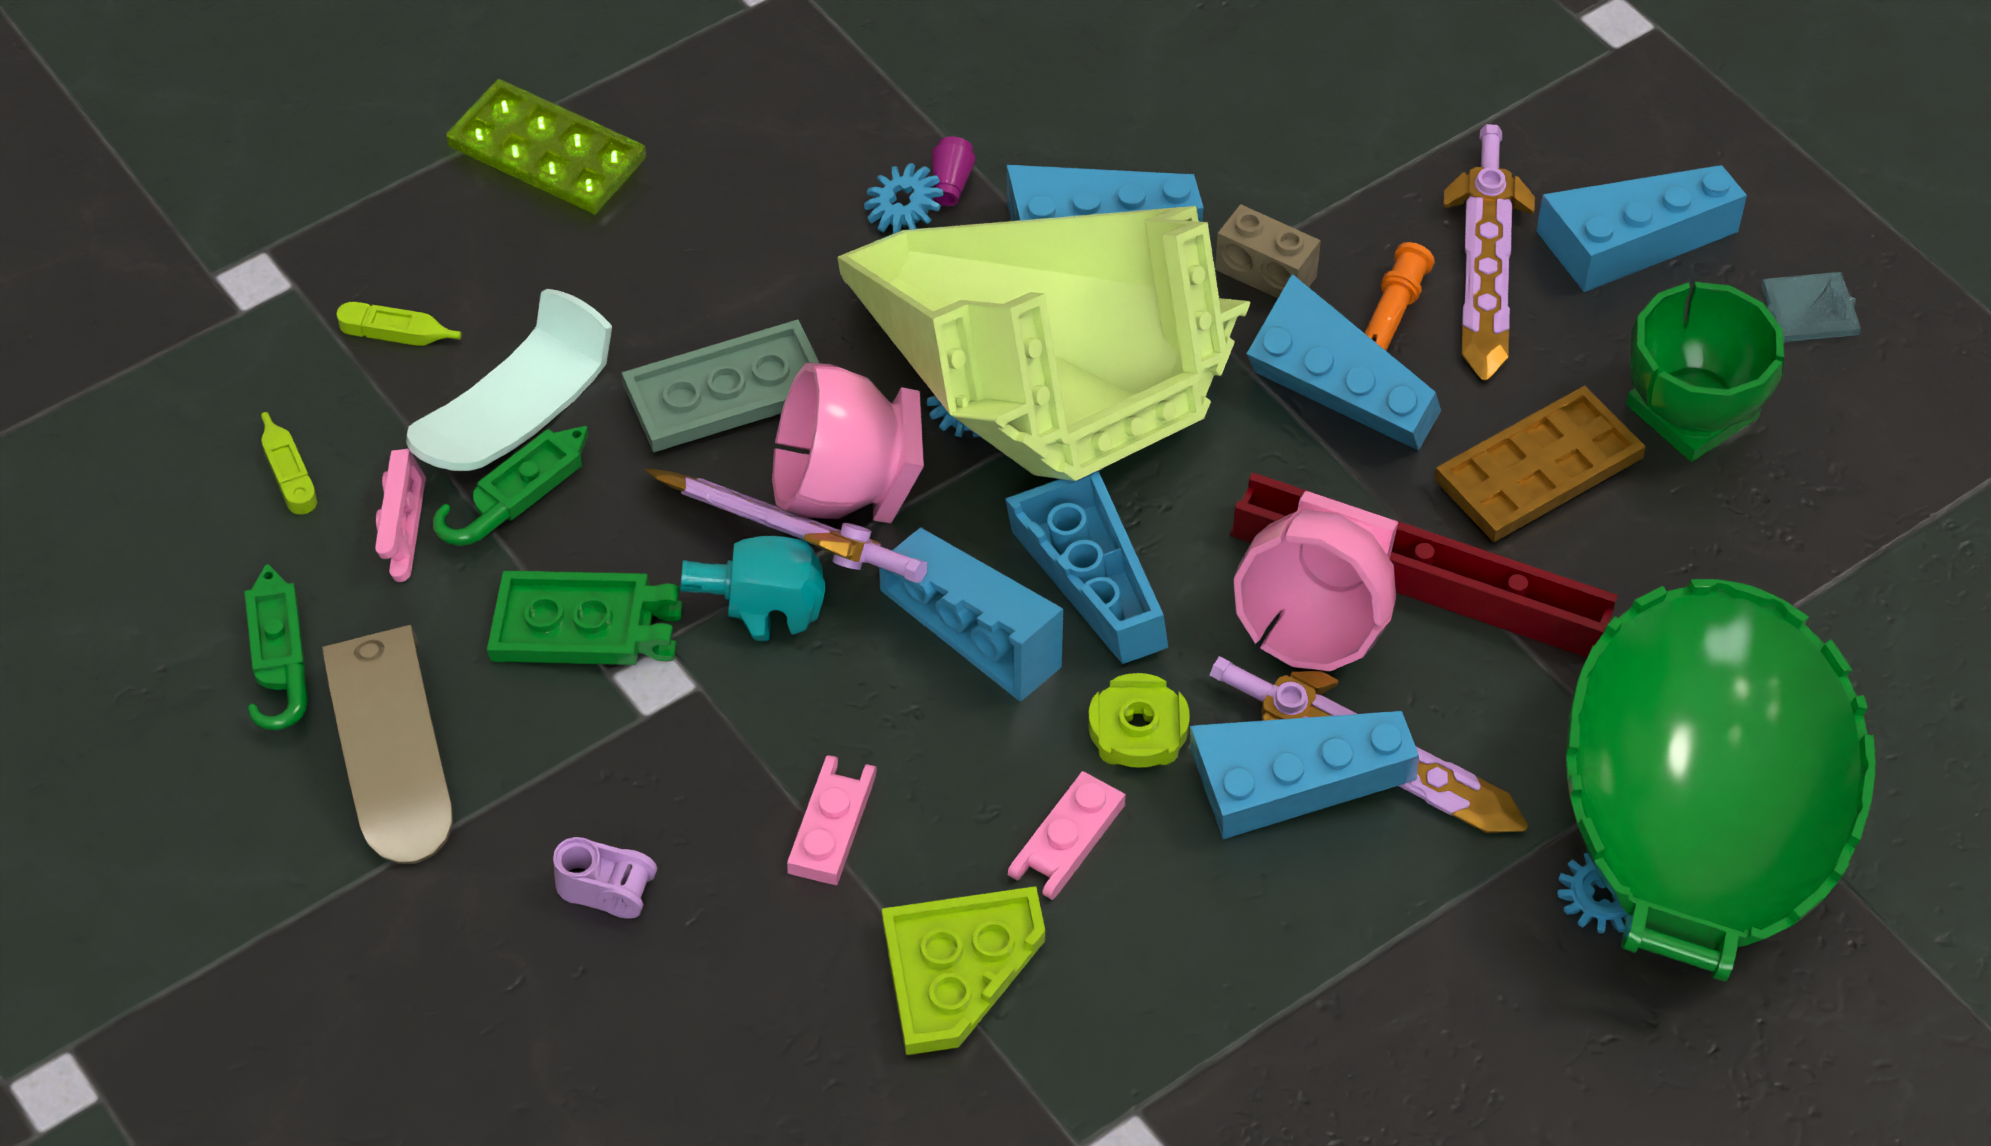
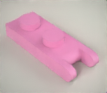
(400, 513)
(830, 823)
(1069, 832)

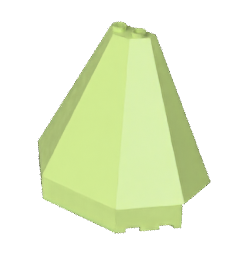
(1058, 330)

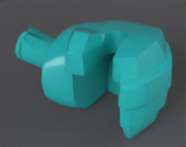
(764, 577)

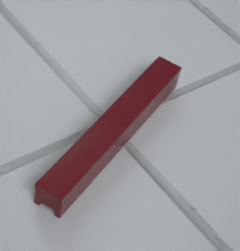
(1461, 577)

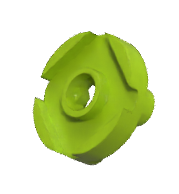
(1134, 745)

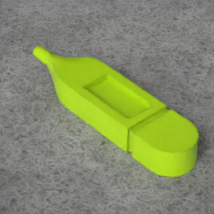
(391, 324)
(288, 468)

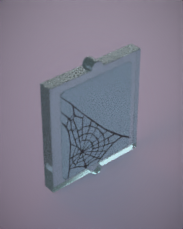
(1812, 306)

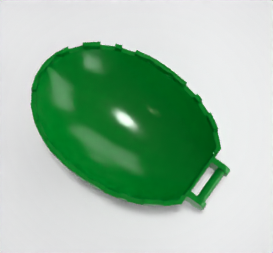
(1716, 768)

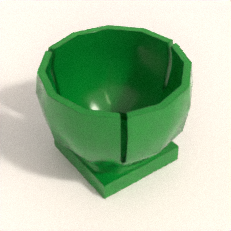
(1705, 375)

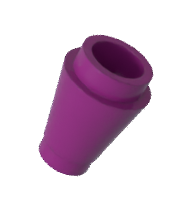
(952, 164)

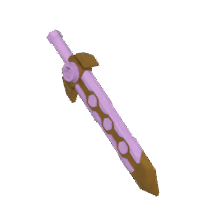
(1487, 252)
(849, 545)
(1437, 781)

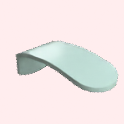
(521, 392)

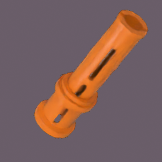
(1399, 289)

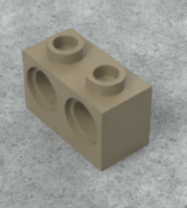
(1265, 252)

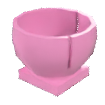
(856, 441)
(1325, 577)

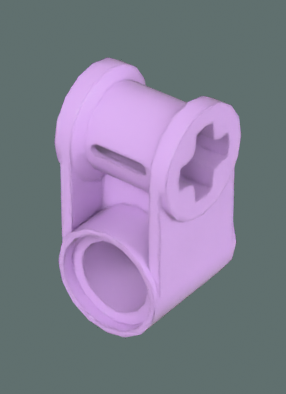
(606, 876)

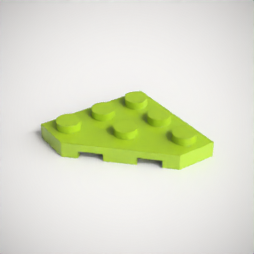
(957, 961)

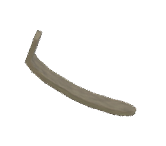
(389, 744)

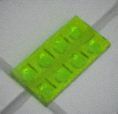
(546, 146)

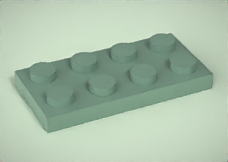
(717, 385)

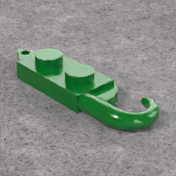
(517, 484)
(276, 647)

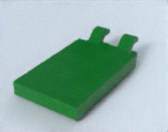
(582, 618)

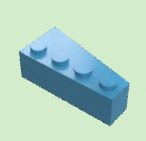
(1066, 192)
(1638, 222)
(1337, 365)
(1089, 557)
(980, 614)
(1299, 765)

